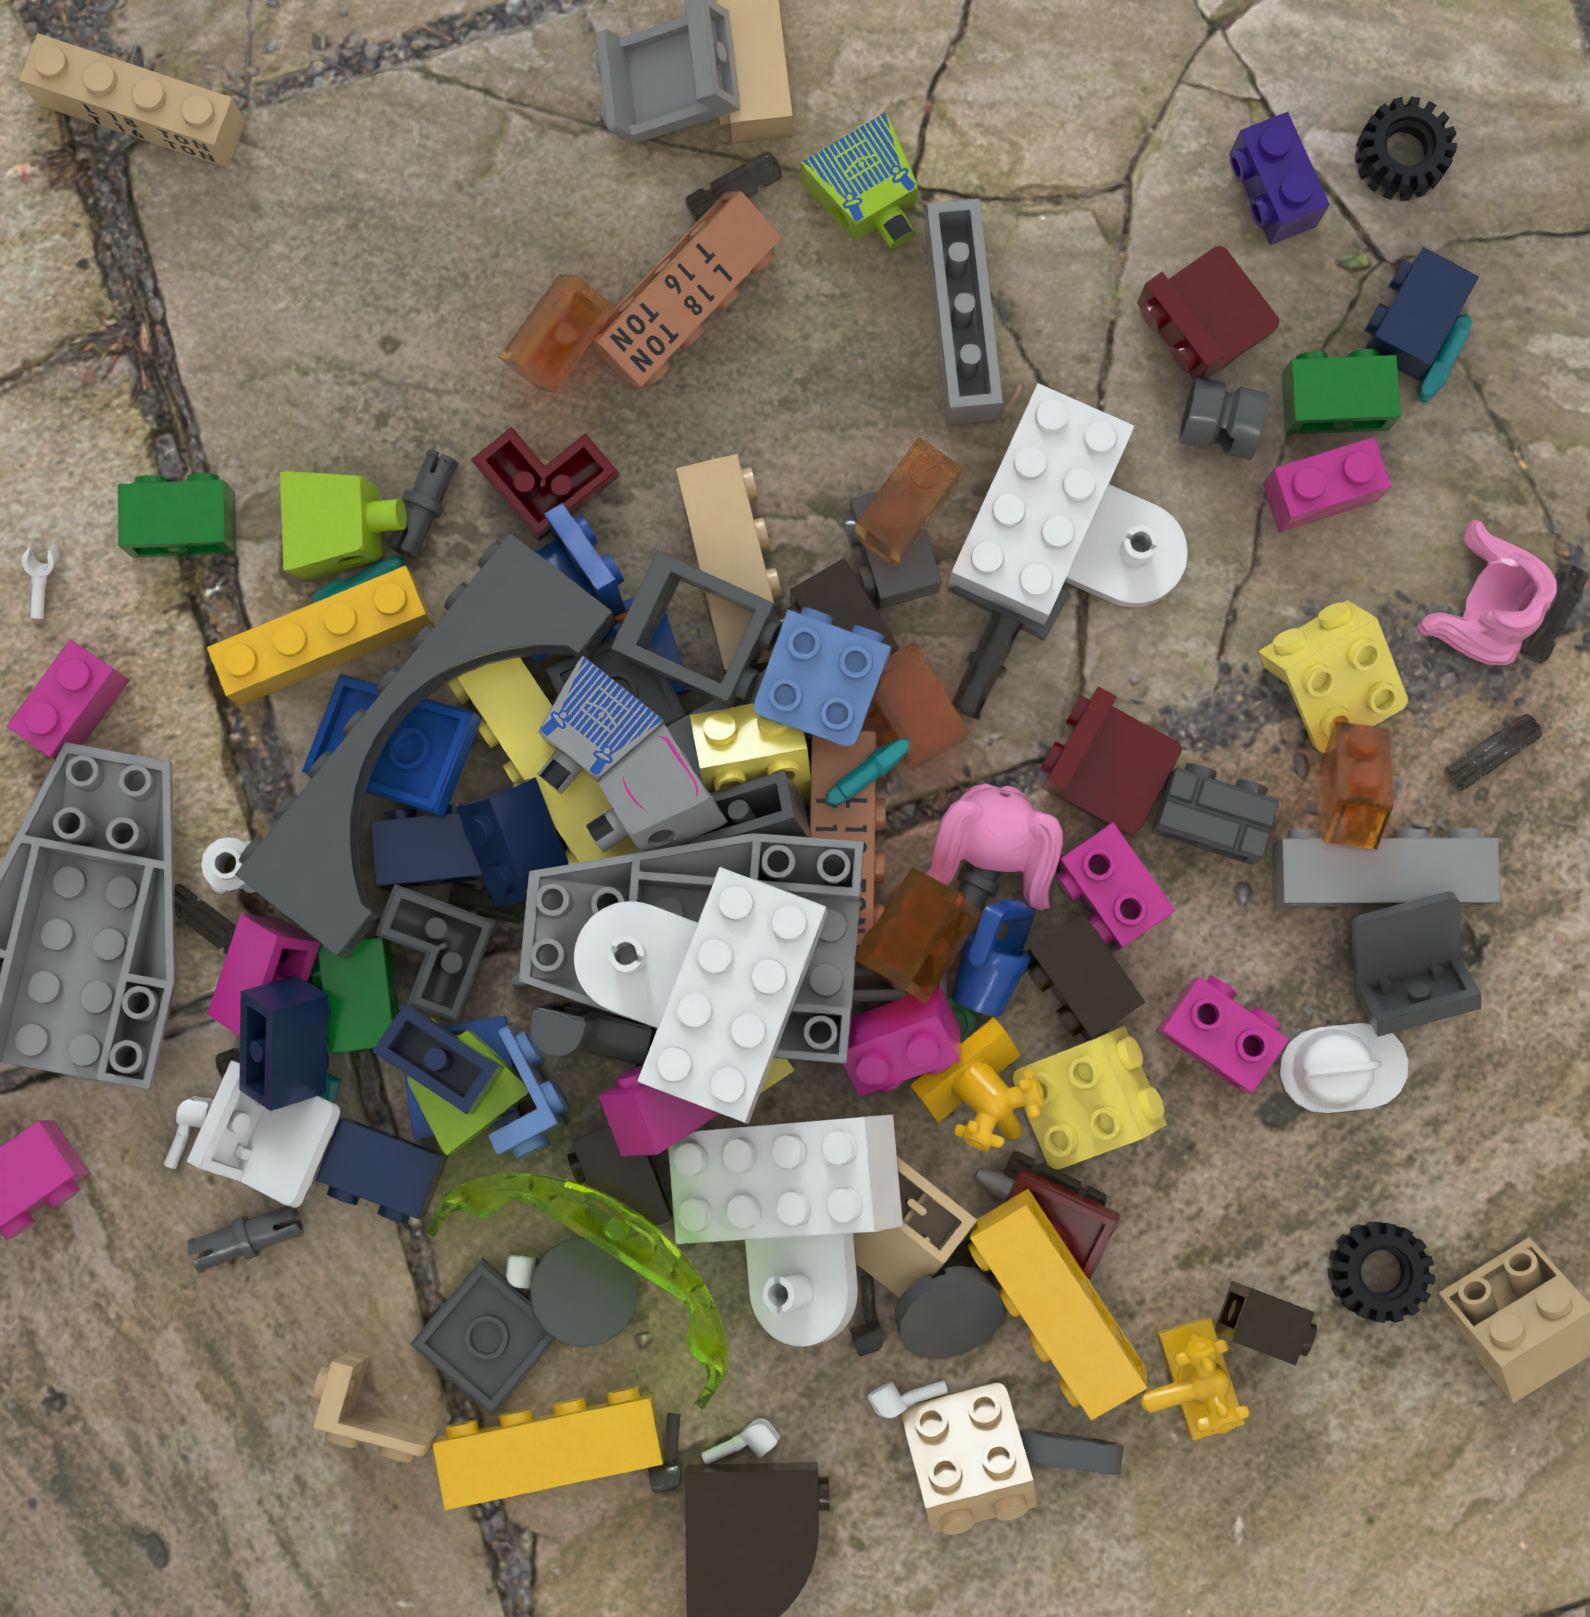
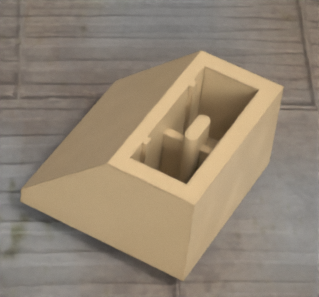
(928, 1237)
(1521, 1319)

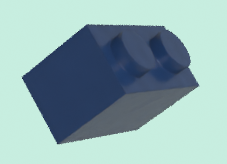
(1421, 311)
(510, 837)
(422, 850)
(283, 1042)
(438, 1059)
(381, 1170)

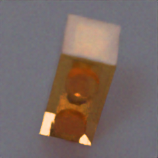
(557, 332)
(908, 502)
(916, 708)
(1356, 785)
(918, 935)

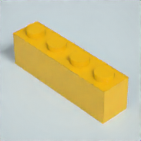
(320, 636)
(1058, 1305)
(548, 1449)

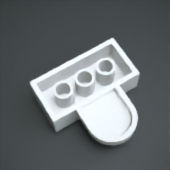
(1063, 522)
(707, 986)
(796, 1203)

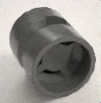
(1223, 418)

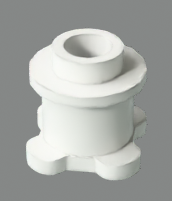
(214, 863)

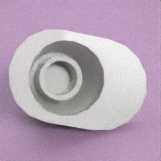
(1343, 1068)

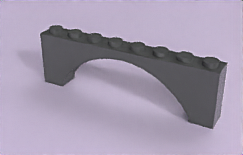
(312, 853)

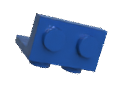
(577, 559)

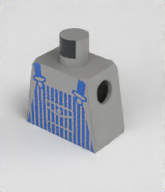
(592, 726)

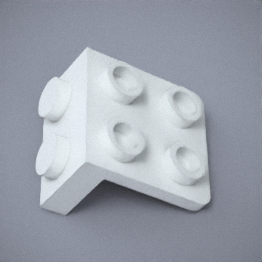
(264, 1147)

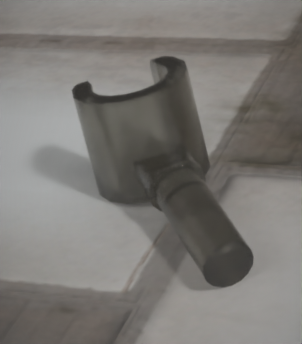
(867, 1336)
(668, 1476)

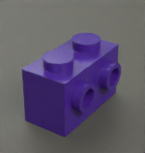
(1278, 178)

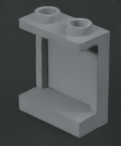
(668, 74)

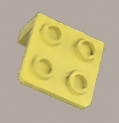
(1337, 670)
(741, 746)
(1093, 1099)

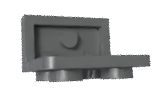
(1411, 964)

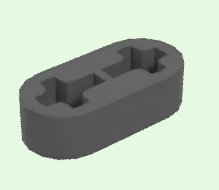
(1072, 1451)

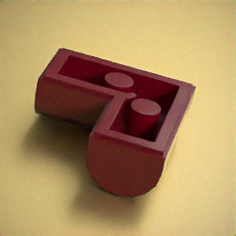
(536, 488)

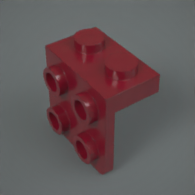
(1207, 313)
(1110, 763)

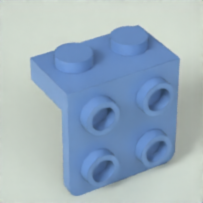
(822, 677)
(530, 1132)

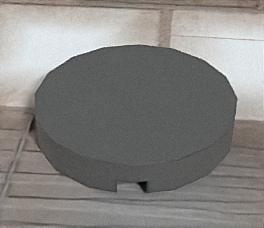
(582, 1293)
(949, 1312)

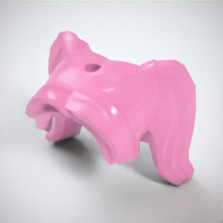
(1503, 604)
(999, 833)

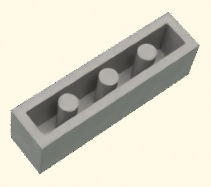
(962, 312)
(1397, 872)

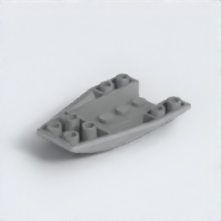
(679, 882)
(90, 920)

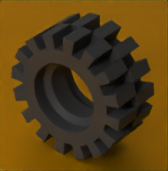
(1414, 121)
(1413, 1278)

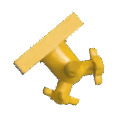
(977, 1083)
(1198, 1380)

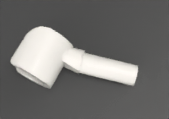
(39, 577)
(188, 1115)
(520, 1270)
(889, 1403)
(758, 1435)

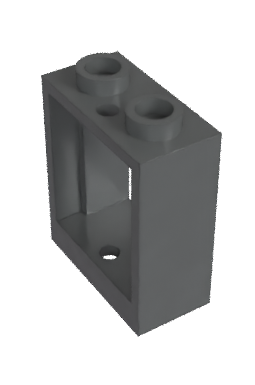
(650, 608)

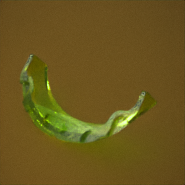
(616, 1231)

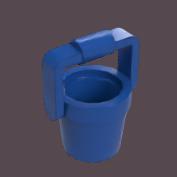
(990, 966)

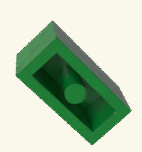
(1340, 393)
(176, 517)
(359, 994)

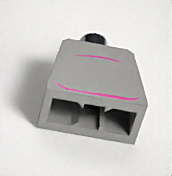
(655, 798)

